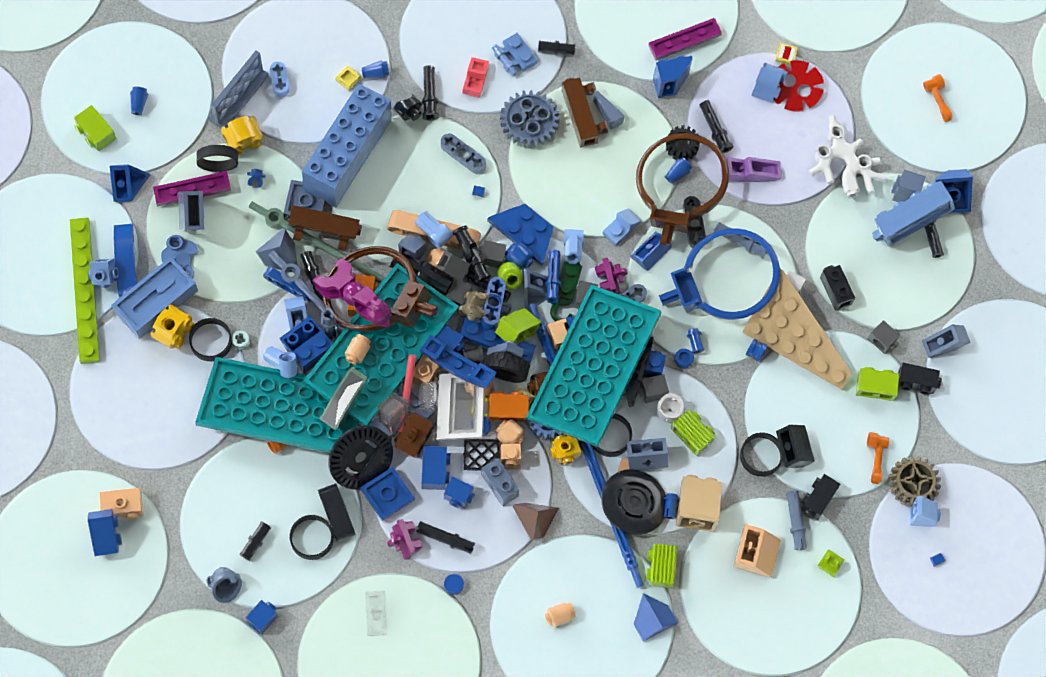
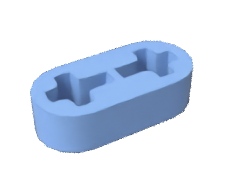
(283, 78)

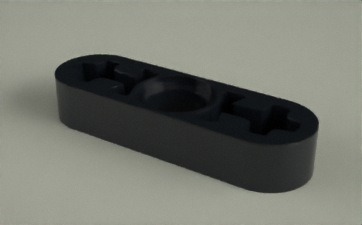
(700, 228)

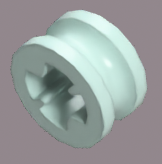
(237, 334)

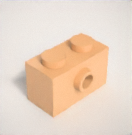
(124, 502)

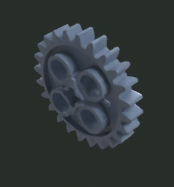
(515, 110)

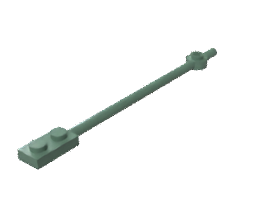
(277, 213)

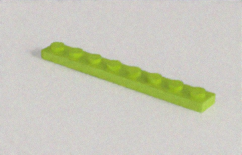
(84, 291)

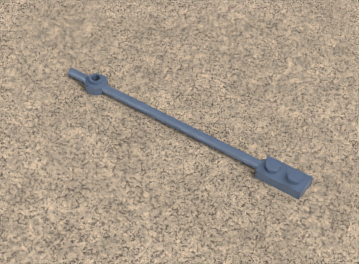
(291, 267)

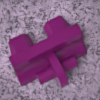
(607, 268)
(401, 540)

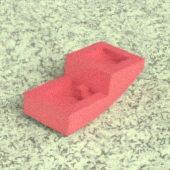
(475, 77)

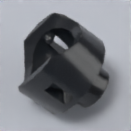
(409, 108)

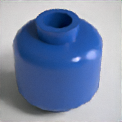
(520, 255)

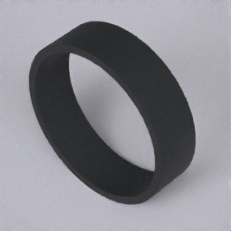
(217, 150)
(210, 321)
(619, 452)
(755, 472)
(305, 518)

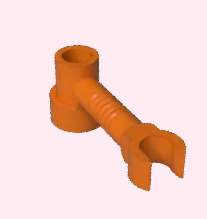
(934, 85)
(877, 442)

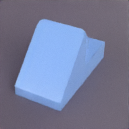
(621, 226)

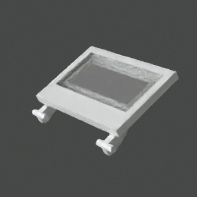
(459, 409)

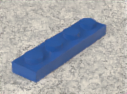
(488, 338)

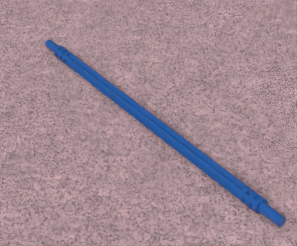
(623, 542)

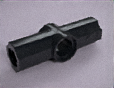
(429, 274)

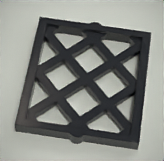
(481, 441)

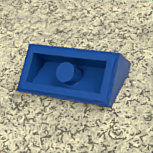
(650, 252)

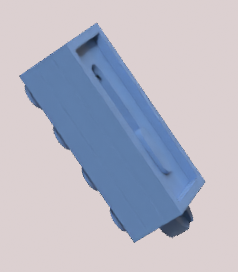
(913, 214)
(153, 294)

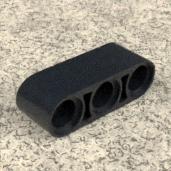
(336, 512)

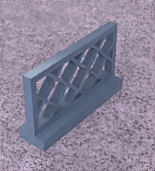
(238, 91)

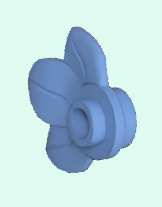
(181, 253)

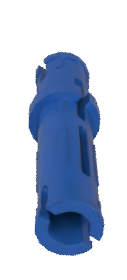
(553, 283)

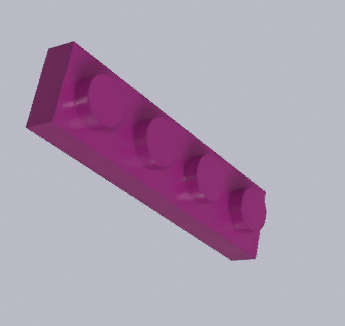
(684, 39)
(209, 184)

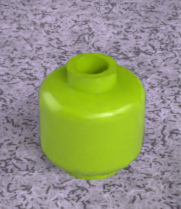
(511, 275)

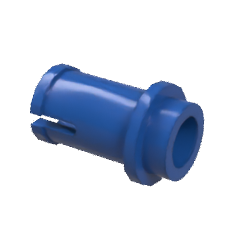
(695, 340)
(671, 505)

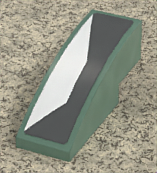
(344, 398)

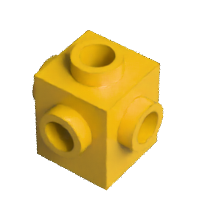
(565, 449)

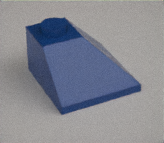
(959, 187)

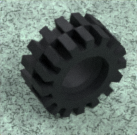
(678, 152)

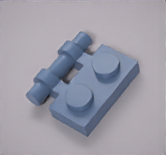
(518, 50)

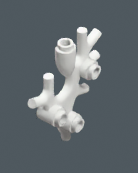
(854, 164)

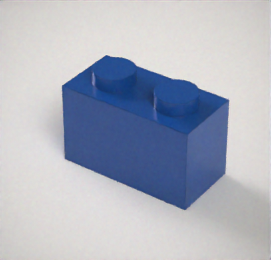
(434, 467)
(103, 532)

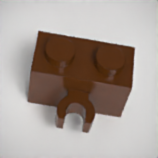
(414, 434)

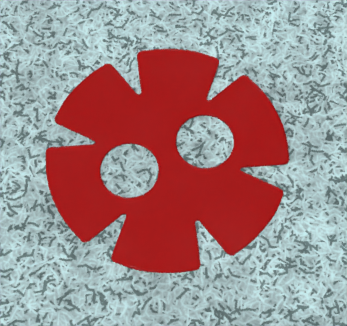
(811, 78)

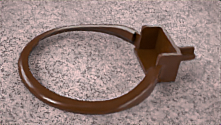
(675, 221)
(410, 303)

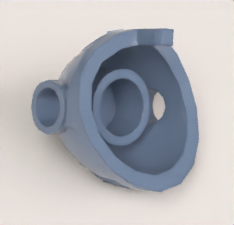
(224, 584)

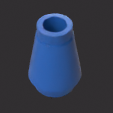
(376, 70)
(138, 99)
(678, 170)

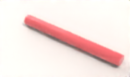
(408, 381)

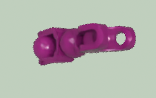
(344, 286)

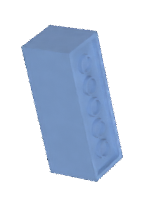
(347, 145)

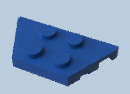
(525, 226)

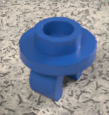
(256, 174)

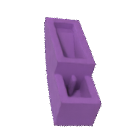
(753, 169)

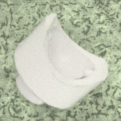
(670, 407)

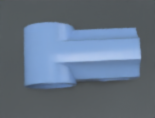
(436, 232)
(573, 245)
(282, 360)

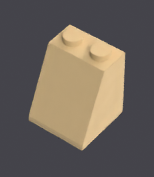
(699, 503)

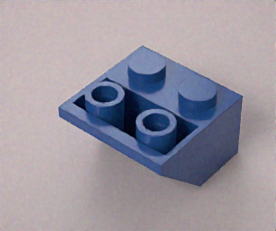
(671, 75)
(307, 343)

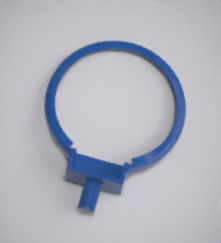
(687, 290)

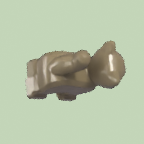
(473, 305)

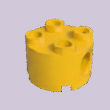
(243, 134)
(166, 321)

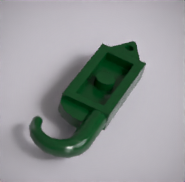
(569, 280)

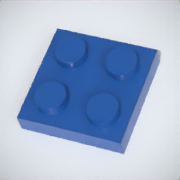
(387, 494)

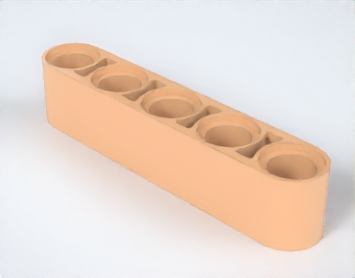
(404, 223)

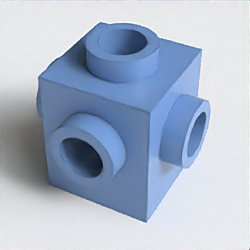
(103, 272)

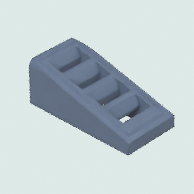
(608, 110)

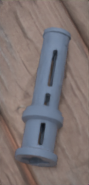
(745, 241)

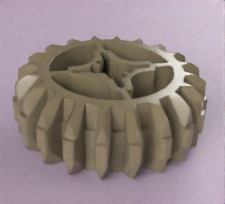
(913, 466)

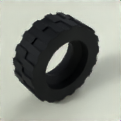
(508, 367)

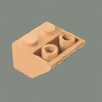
(757, 551)

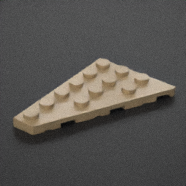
(795, 334)

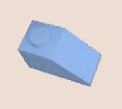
(295, 311)
(924, 512)

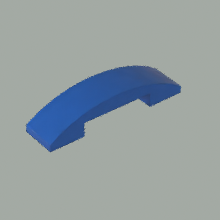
(124, 257)
(457, 364)

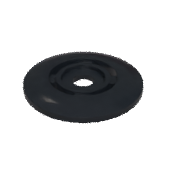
(352, 443)
(629, 518)

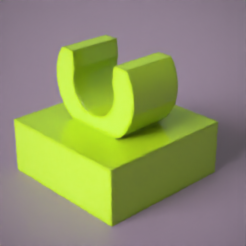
(830, 563)

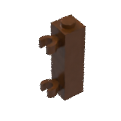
(580, 113)
(324, 222)

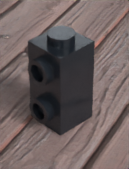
(837, 287)
(918, 378)
(820, 497)

